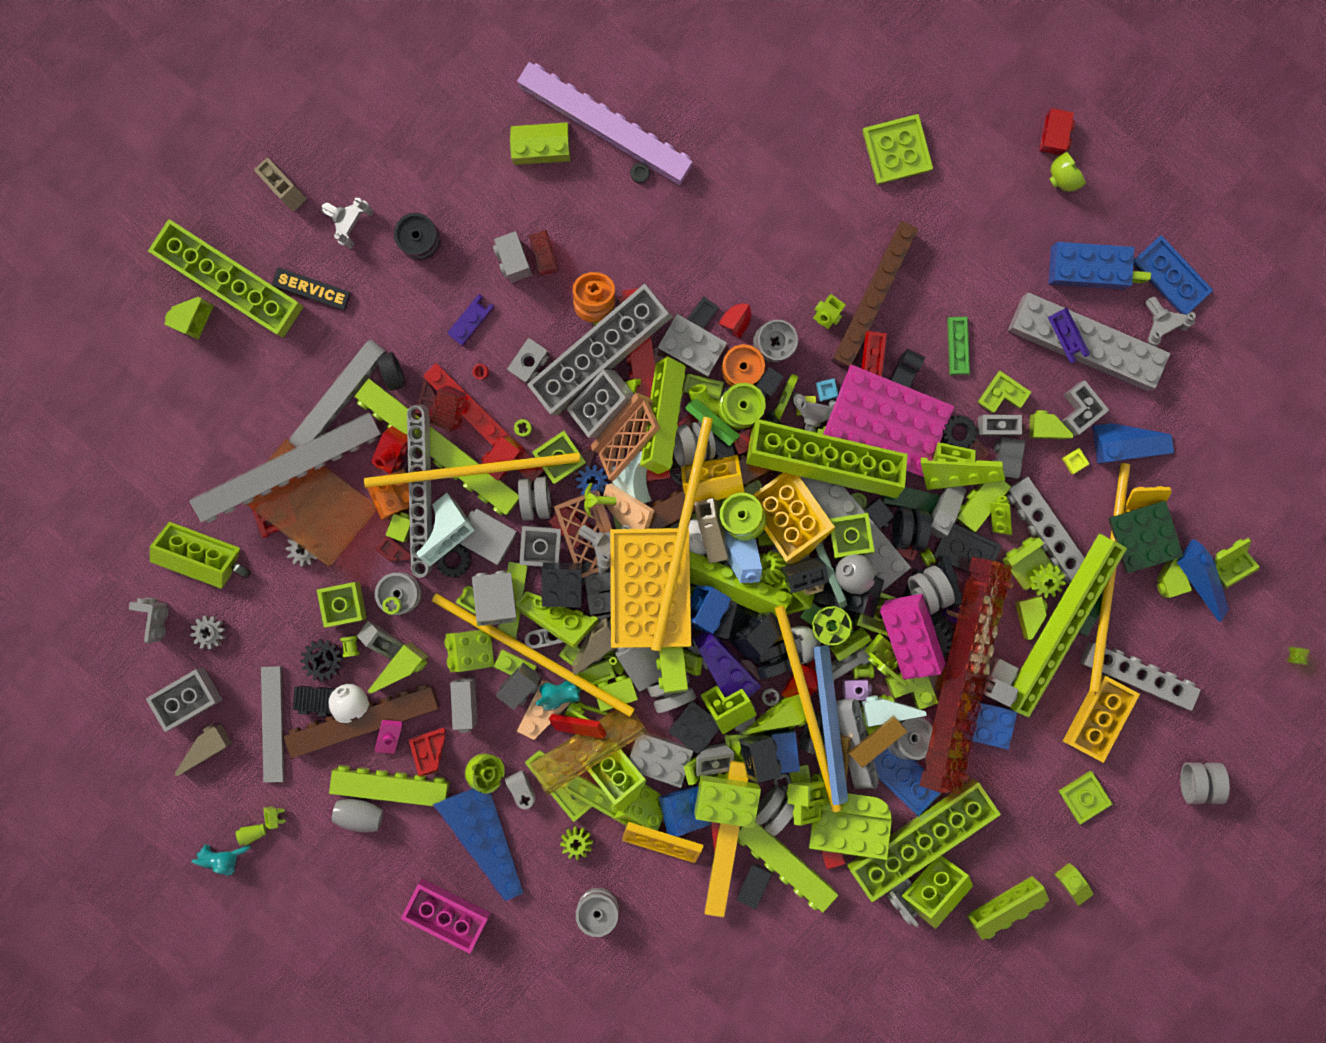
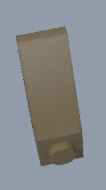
(280, 184)
(206, 745)

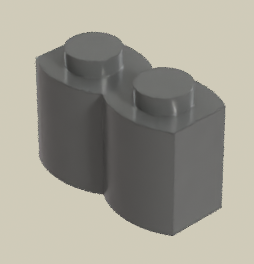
(1010, 453)

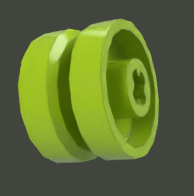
(752, 406)
(735, 508)

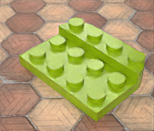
(856, 830)

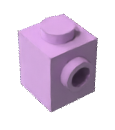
(856, 689)

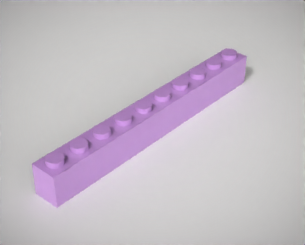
(605, 123)

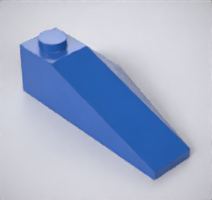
(1124, 442)
(1203, 575)

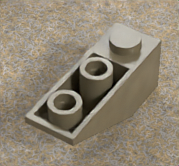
(712, 530)
(594, 646)

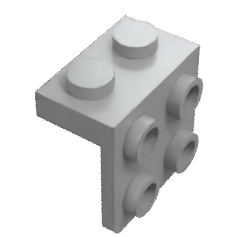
(156, 617)
(896, 899)

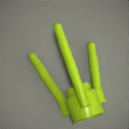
(575, 710)

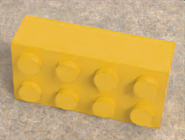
(1101, 718)

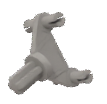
(346, 218)
(1166, 321)
(813, 413)
(601, 545)

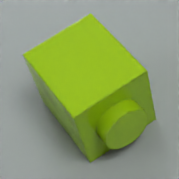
(399, 527)

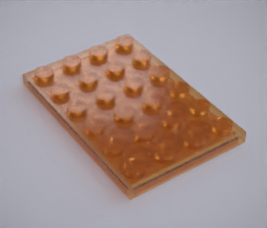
(315, 510)

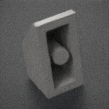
(379, 640)
(714, 760)

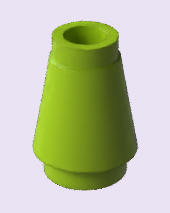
(250, 833)

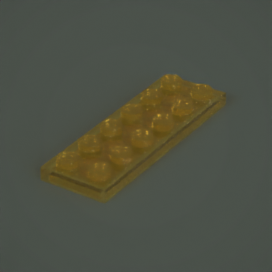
(584, 751)

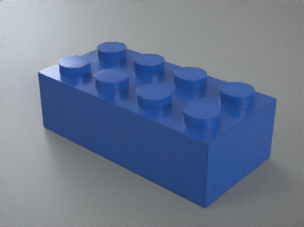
(1091, 265)

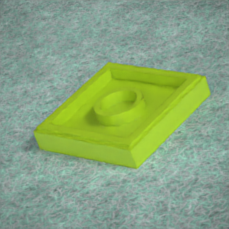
(1085, 797)

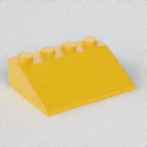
(793, 517)

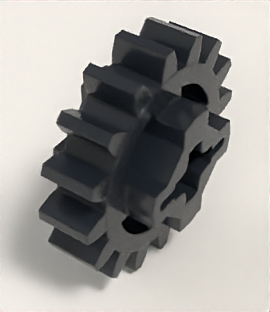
(325, 651)

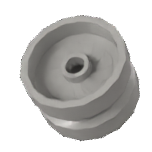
(537, 498)
(407, 585)
(934, 587)
(672, 700)
(915, 741)
(774, 811)
(592, 922)

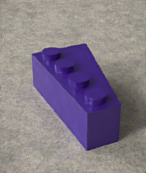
(726, 666)

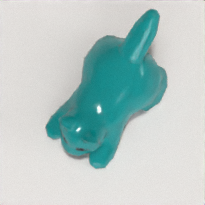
(556, 695)
(221, 862)

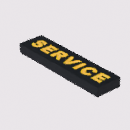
(311, 288)

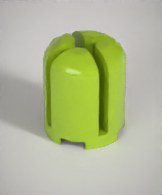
(821, 629)

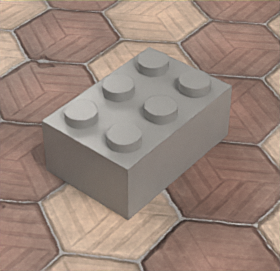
(692, 346)
(600, 402)
(184, 699)
(660, 758)

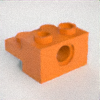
(390, 498)

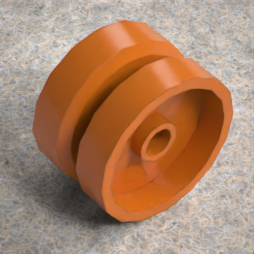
(593, 296)
(740, 356)

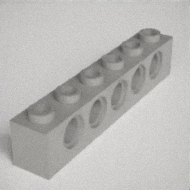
(1047, 519)
(1184, 698)

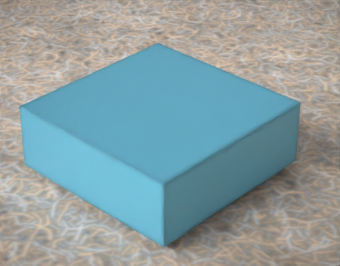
(827, 390)

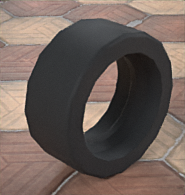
(391, 371)

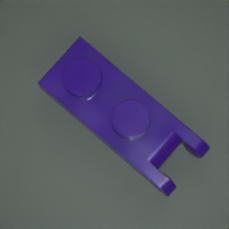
(469, 321)
(1068, 334)

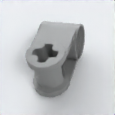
(519, 787)

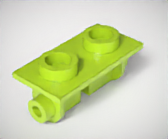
(1001, 516)

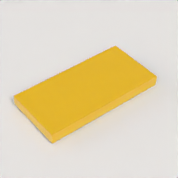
(662, 842)

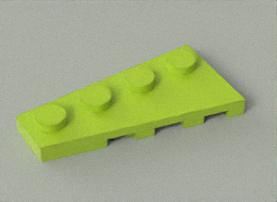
(961, 473)
(560, 621)
(570, 804)

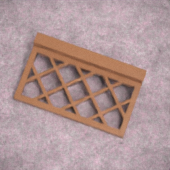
(619, 431)
(602, 523)

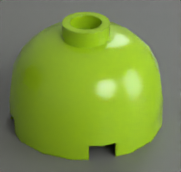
(1065, 174)
(484, 772)

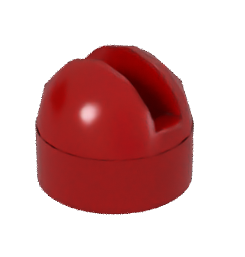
(477, 371)

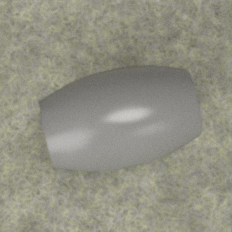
(357, 815)

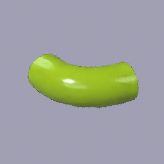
(700, 392)

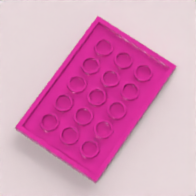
(888, 417)

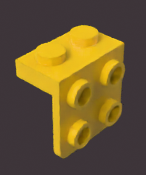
(1143, 497)

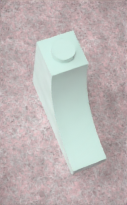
(633, 480)
(449, 530)

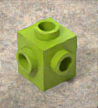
(829, 311)

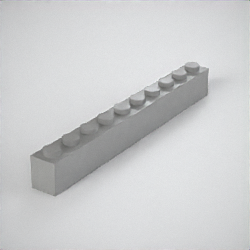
(284, 467)

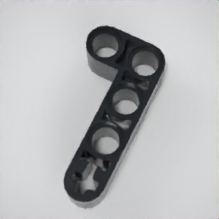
(907, 367)

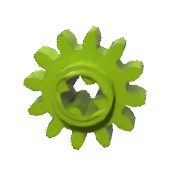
(1041, 581)

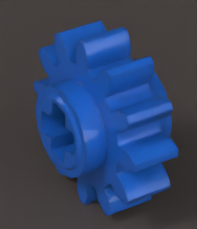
(587, 475)

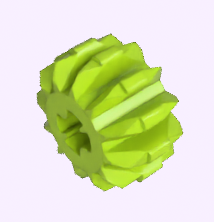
(771, 567)
(583, 846)

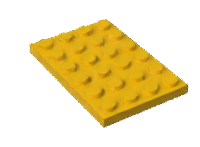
(637, 587)

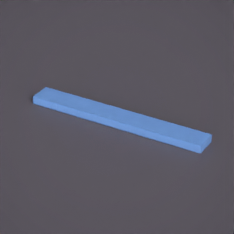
(830, 725)

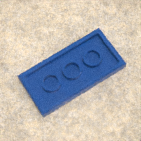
(1172, 276)
(904, 780)

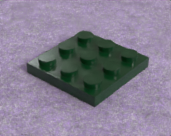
(1147, 536)

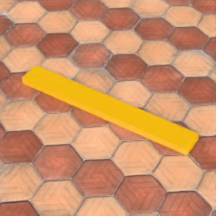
(724, 855)

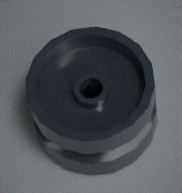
(410, 227)
(911, 529)
(775, 661)

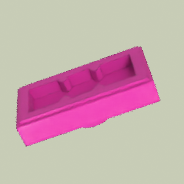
(388, 736)

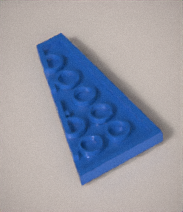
(480, 832)

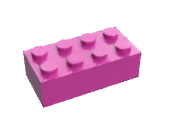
(913, 636)
(445, 915)

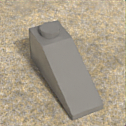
(946, 511)

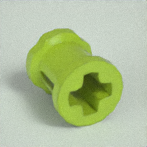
(349, 646)
(863, 671)

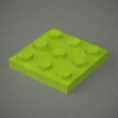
(897, 149)

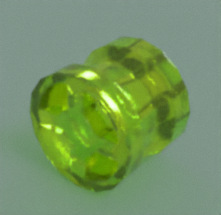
(1298, 655)

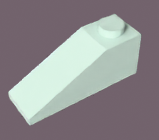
(880, 710)

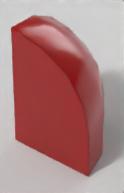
(737, 319)

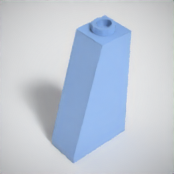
(744, 559)

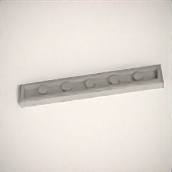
(272, 724)

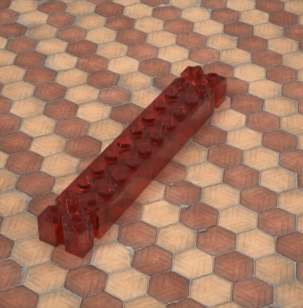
(966, 676)

